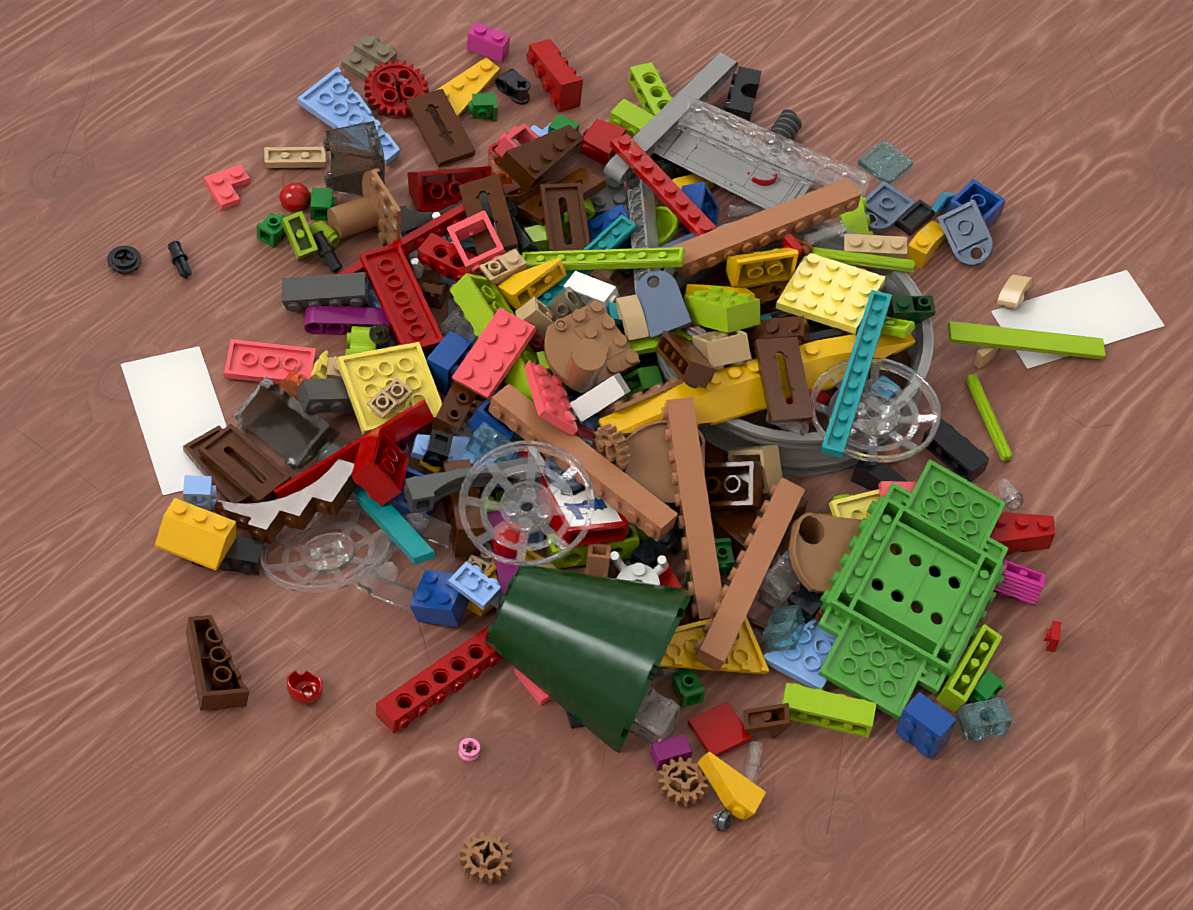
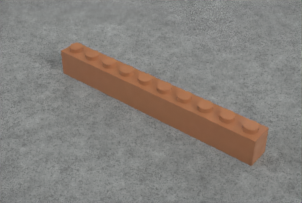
(768, 226)
(607, 480)
(693, 505)
(749, 574)

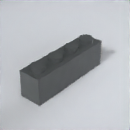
(325, 290)
(324, 396)

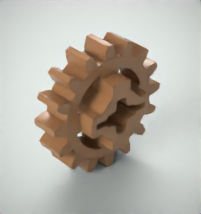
(612, 445)
(680, 783)
(474, 854)

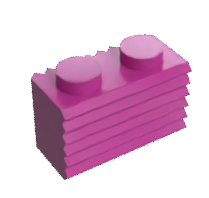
(488, 42)
(1021, 583)

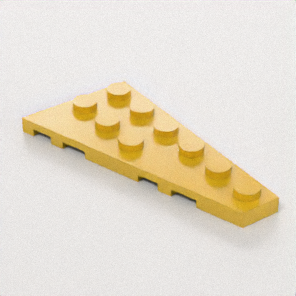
(743, 656)

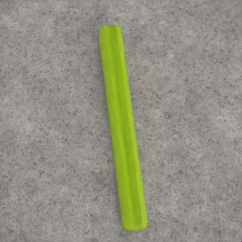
(866, 259)
(989, 418)

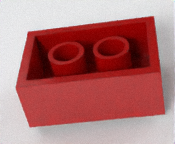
(380, 467)

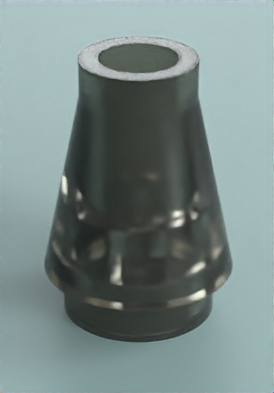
(380, 333)

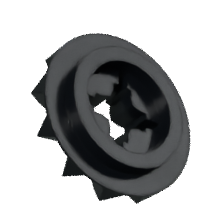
(118, 254)

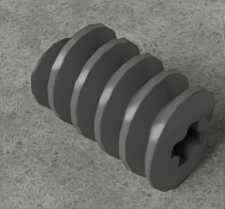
(787, 124)

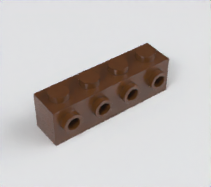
(779, 328)
(685, 360)
(455, 409)

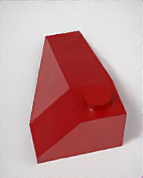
(440, 188)

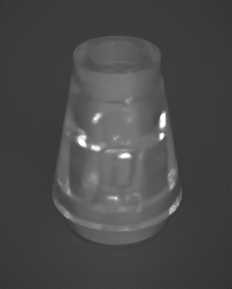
(1010, 494)

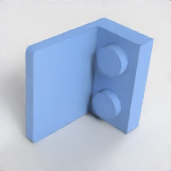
(476, 586)

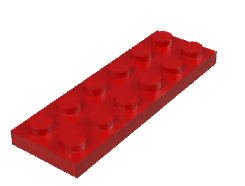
(401, 297)

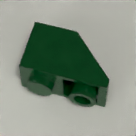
(911, 308)

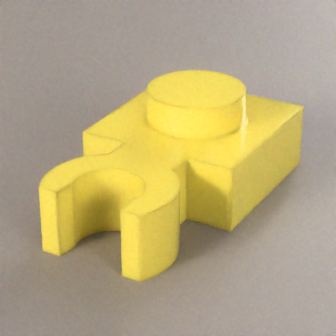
(320, 367)

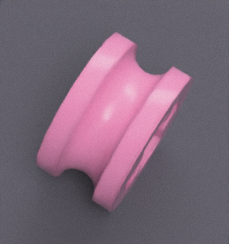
(475, 749)

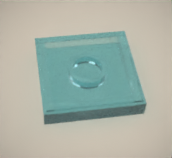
(885, 162)

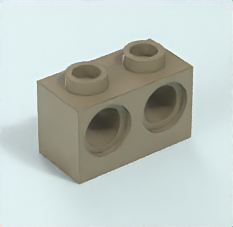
(566, 303)

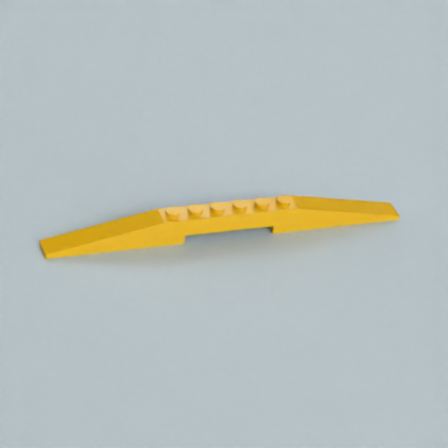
(739, 388)

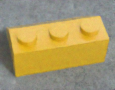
(761, 267)
(196, 534)

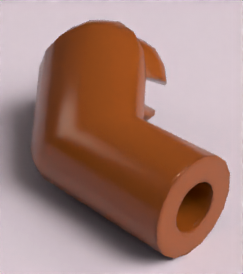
(807, 247)

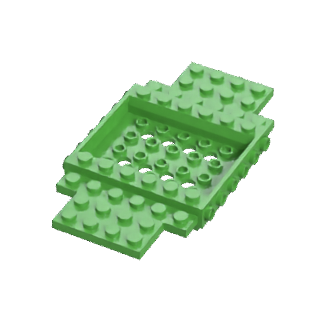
(883, 643)

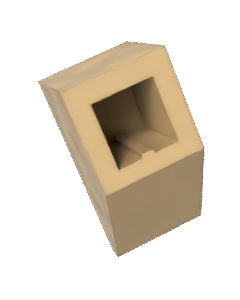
(503, 267)

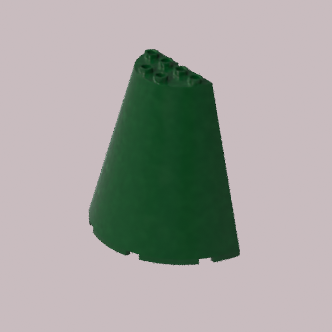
(588, 641)

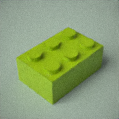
(723, 309)

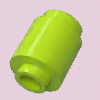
(329, 233)

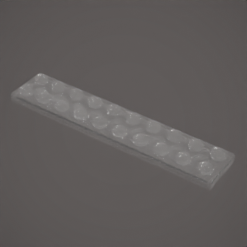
(766, 147)

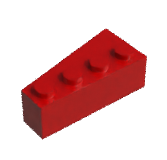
(556, 76)
(1024, 531)

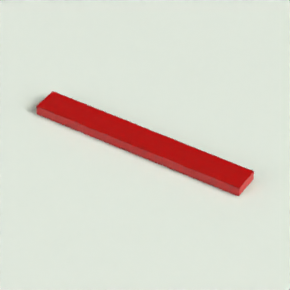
(395, 429)

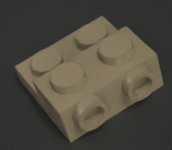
(366, 54)

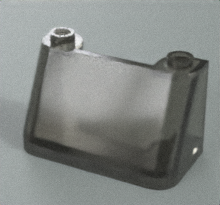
(352, 153)
(283, 425)

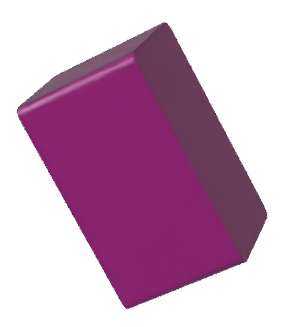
(669, 749)

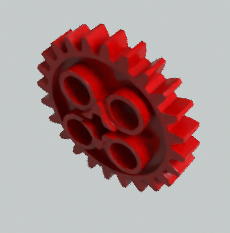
(378, 91)

